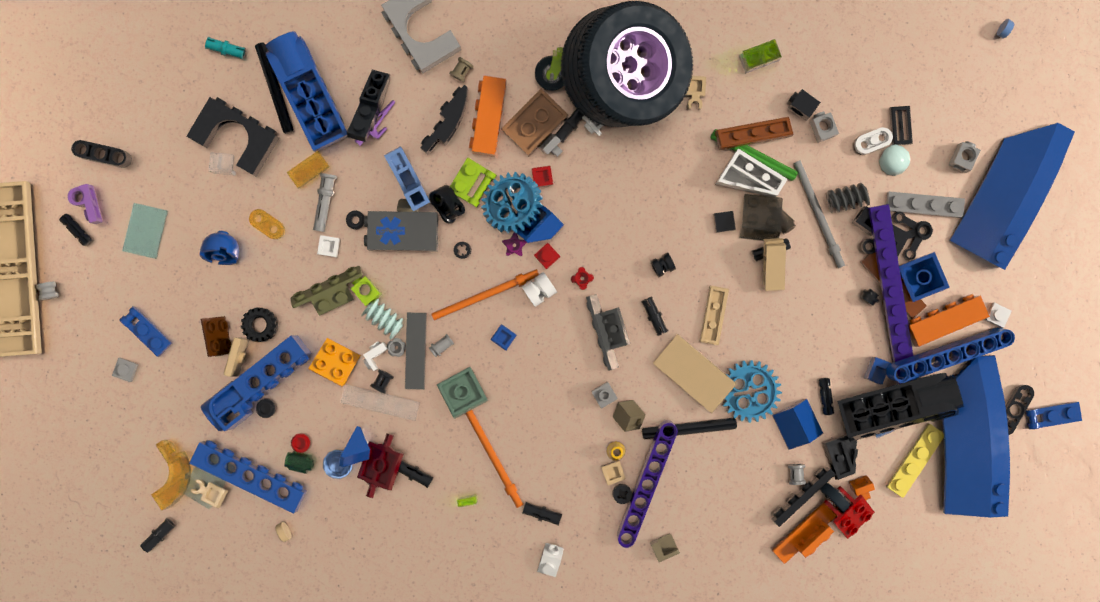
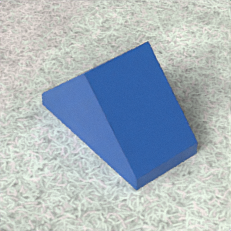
(355, 450)

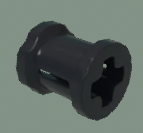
(387, 377)

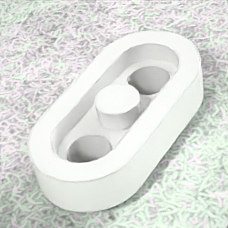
(872, 141)

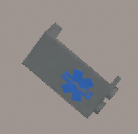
(401, 231)

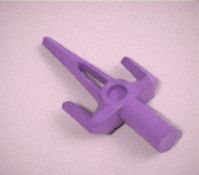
(374, 133)

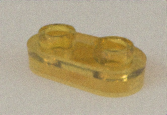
(266, 224)

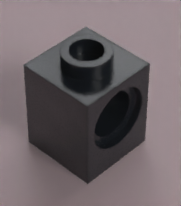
(803, 104)

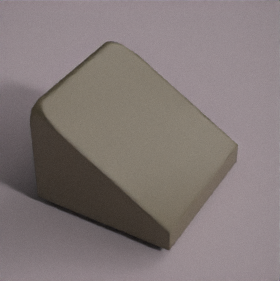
(403, 206)

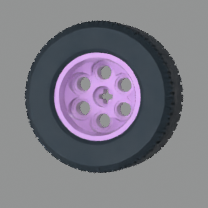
(663, 56)

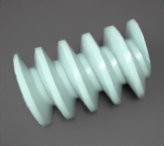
(383, 318)

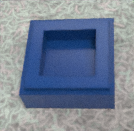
(503, 337)

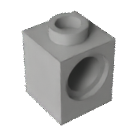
(820, 134)
(957, 160)
(604, 395)

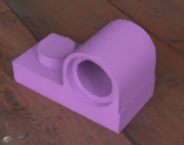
(88, 201)

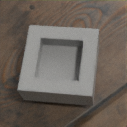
(125, 369)

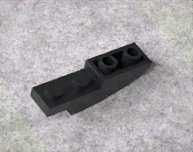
(369, 106)
(452, 113)

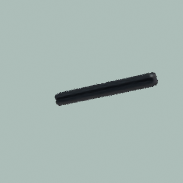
(274, 89)
(693, 428)

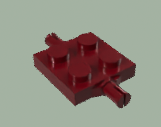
(381, 466)

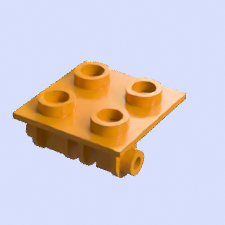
(334, 362)

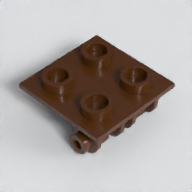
(216, 336)

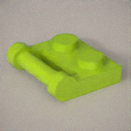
(466, 179)

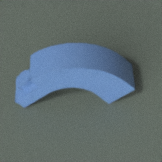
(407, 178)

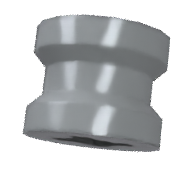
(47, 291)

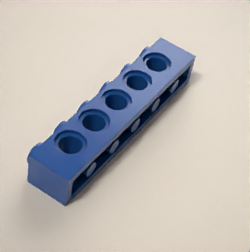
(202, 460)

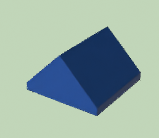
(923, 276)
(798, 424)

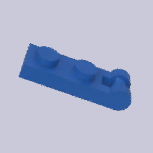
(146, 331)
(1054, 415)

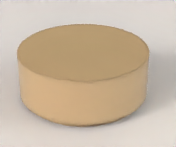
(283, 532)

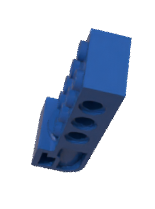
(305, 90)
(241, 392)

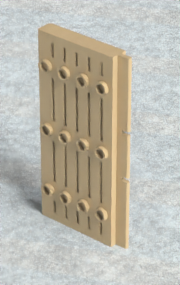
(18, 273)

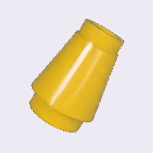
(615, 445)

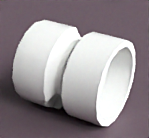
(539, 289)

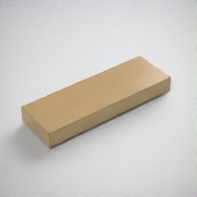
(714, 315)

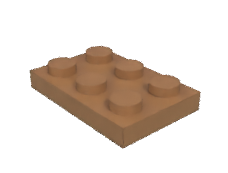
(534, 122)

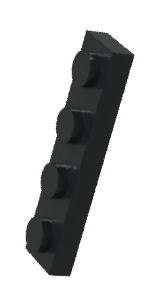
(808, 490)

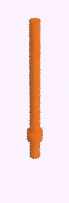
(518, 280)
(510, 488)

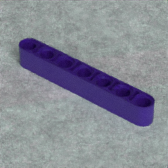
(646, 493)

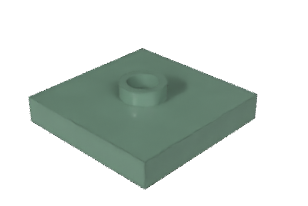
(462, 392)

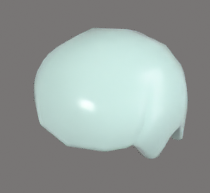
(894, 160)

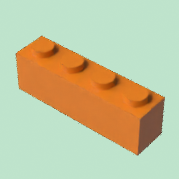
(489, 116)
(947, 320)

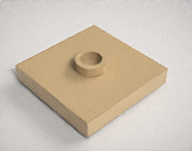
(236, 357)

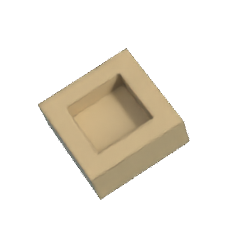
(613, 473)

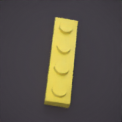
(915, 460)

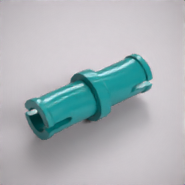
(225, 48)

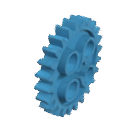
(528, 194)
(753, 408)

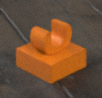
(862, 486)

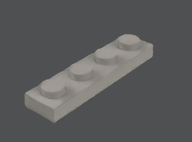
(925, 204)

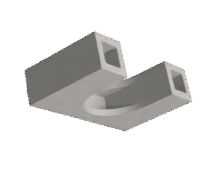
(425, 54)

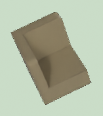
(629, 415)
(664, 547)

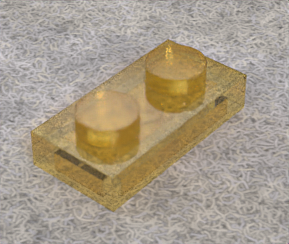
(308, 169)

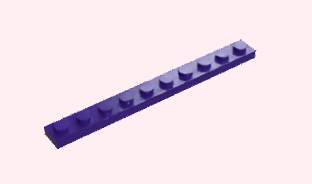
(891, 283)

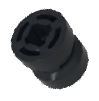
(666, 261)

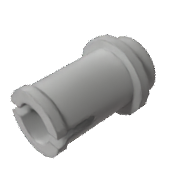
(441, 345)

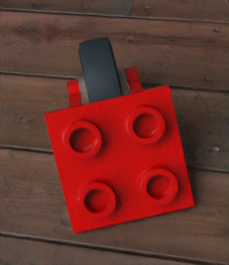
(853, 516)

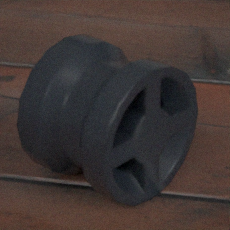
(620, 491)

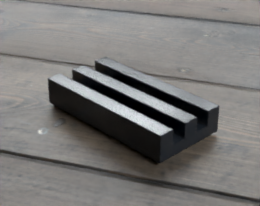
(909, 141)

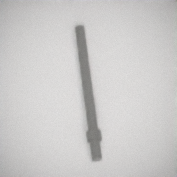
(833, 247)

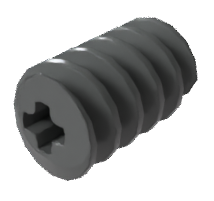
(847, 196)

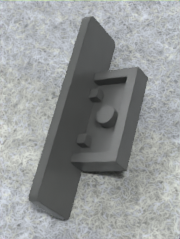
(610, 330)

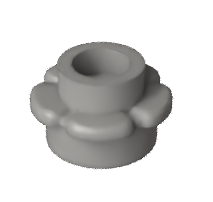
(391, 347)

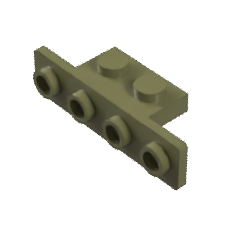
(330, 293)

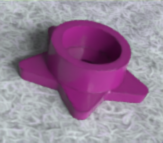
(509, 244)

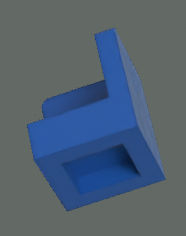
(876, 370)

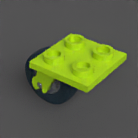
(549, 71)

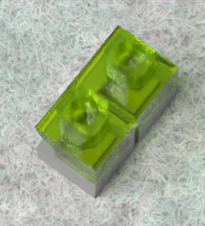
(760, 56)

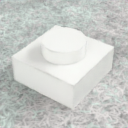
(328, 246)
(998, 315)

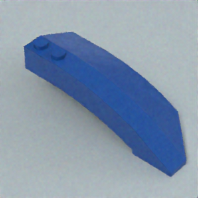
(1013, 193)
(978, 445)

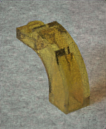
(178, 476)

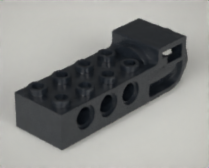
(901, 406)

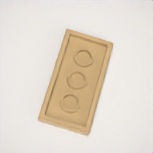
(694, 373)

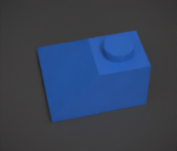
(543, 228)

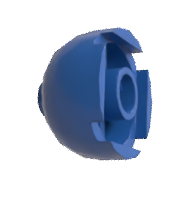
(220, 247)

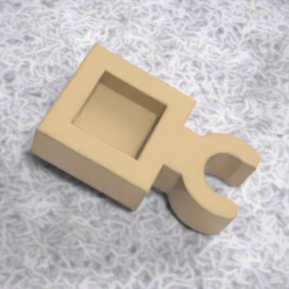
(696, 90)
(211, 493)

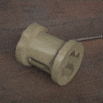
(461, 69)

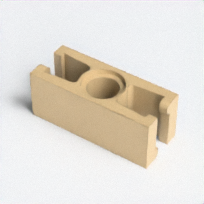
(774, 264)

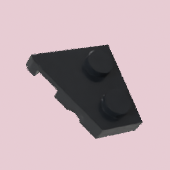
(842, 456)

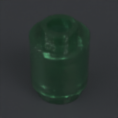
(299, 462)

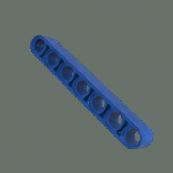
(959, 354)

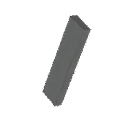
(415, 351)

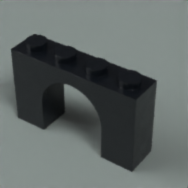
(217, 114)

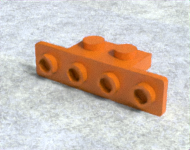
(807, 535)

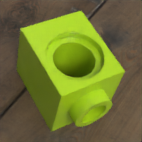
(373, 294)

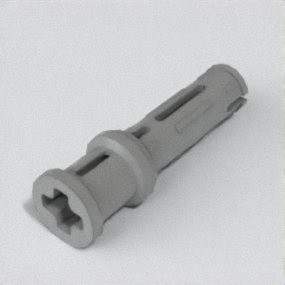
(325, 193)

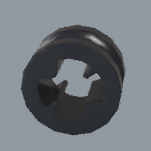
(468, 249)

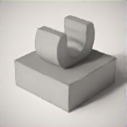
(550, 145)

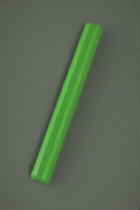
(775, 165)

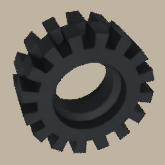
(270, 324)

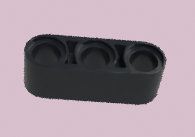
(93, 150)

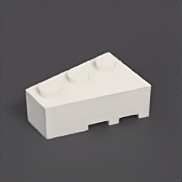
(751, 176)

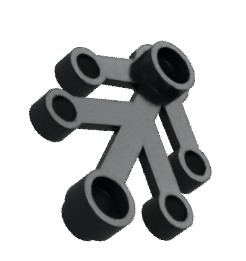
(902, 236)

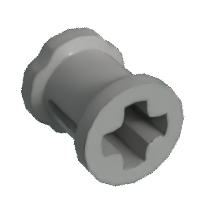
(797, 474)

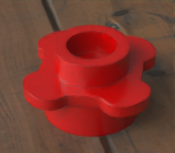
(582, 273)

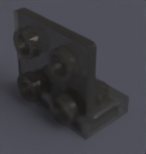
(761, 217)

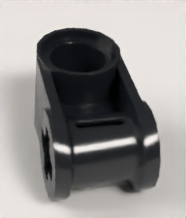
(446, 202)

